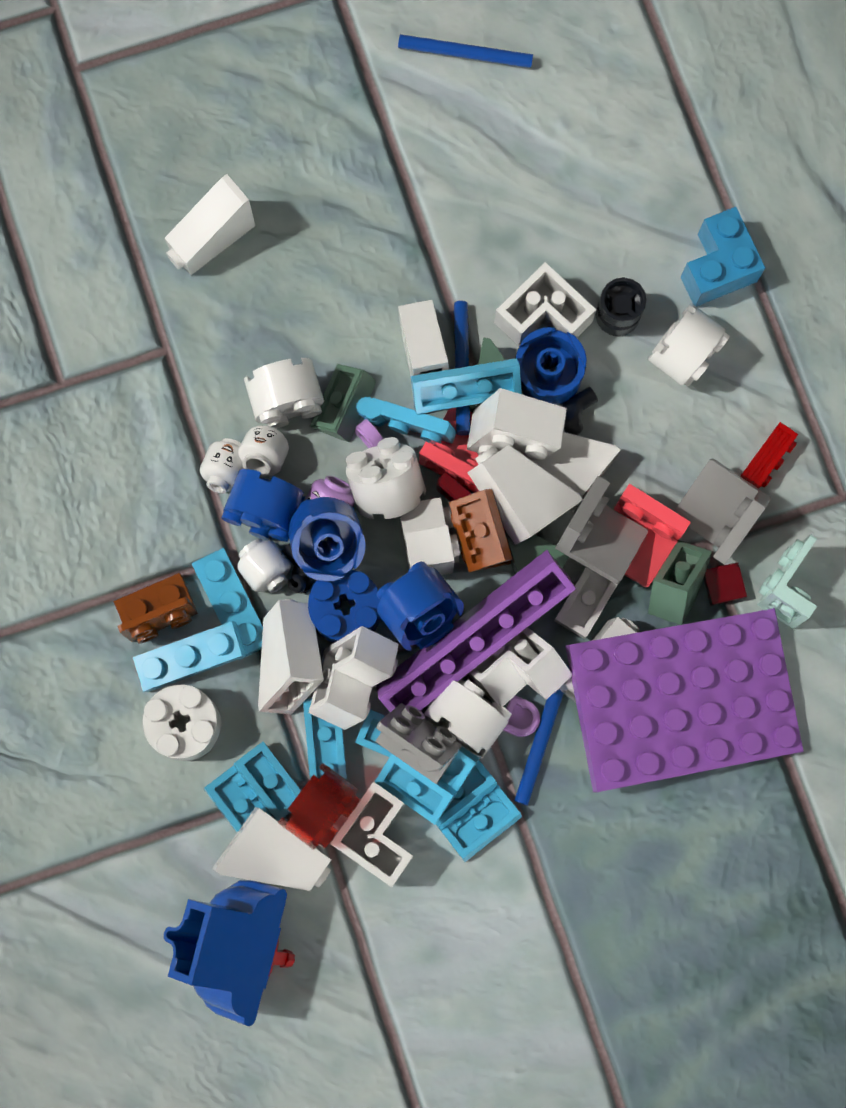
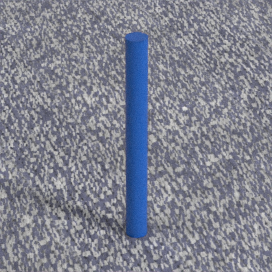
(465, 51)
(461, 360)
(538, 748)

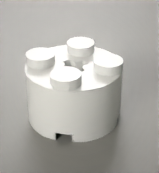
(687, 345)
(284, 392)
(385, 479)
(163, 712)
(468, 716)

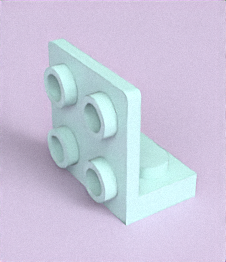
(793, 603)

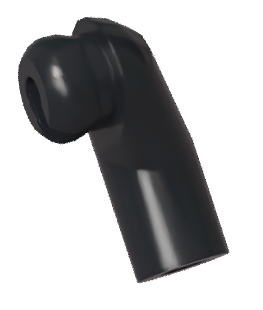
(574, 410)
(299, 580)

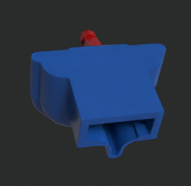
(230, 947)

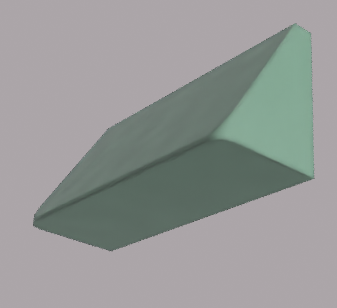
(339, 409)

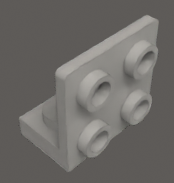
(722, 508)
(601, 535)
(418, 741)

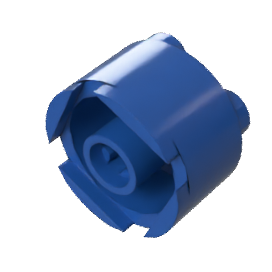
(555, 350)
(262, 504)
(344, 544)
(328, 595)
(419, 606)

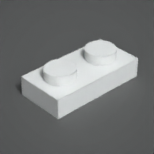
(585, 603)

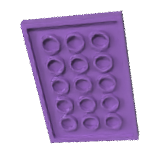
(683, 699)

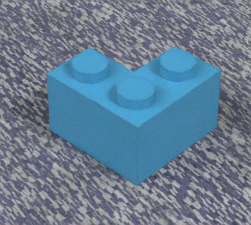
(730, 259)

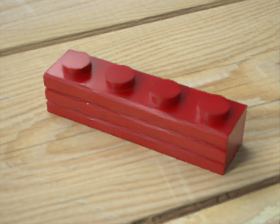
(770, 456)

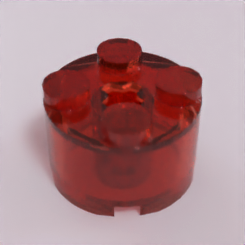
(320, 807)

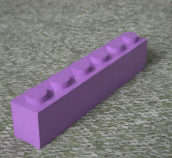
(478, 634)

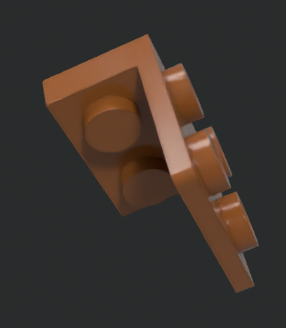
(480, 531)
(154, 609)

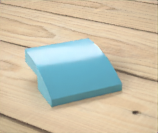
(251, 783)
(421, 793)
(477, 813)

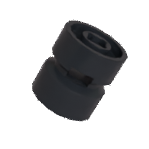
(620, 306)

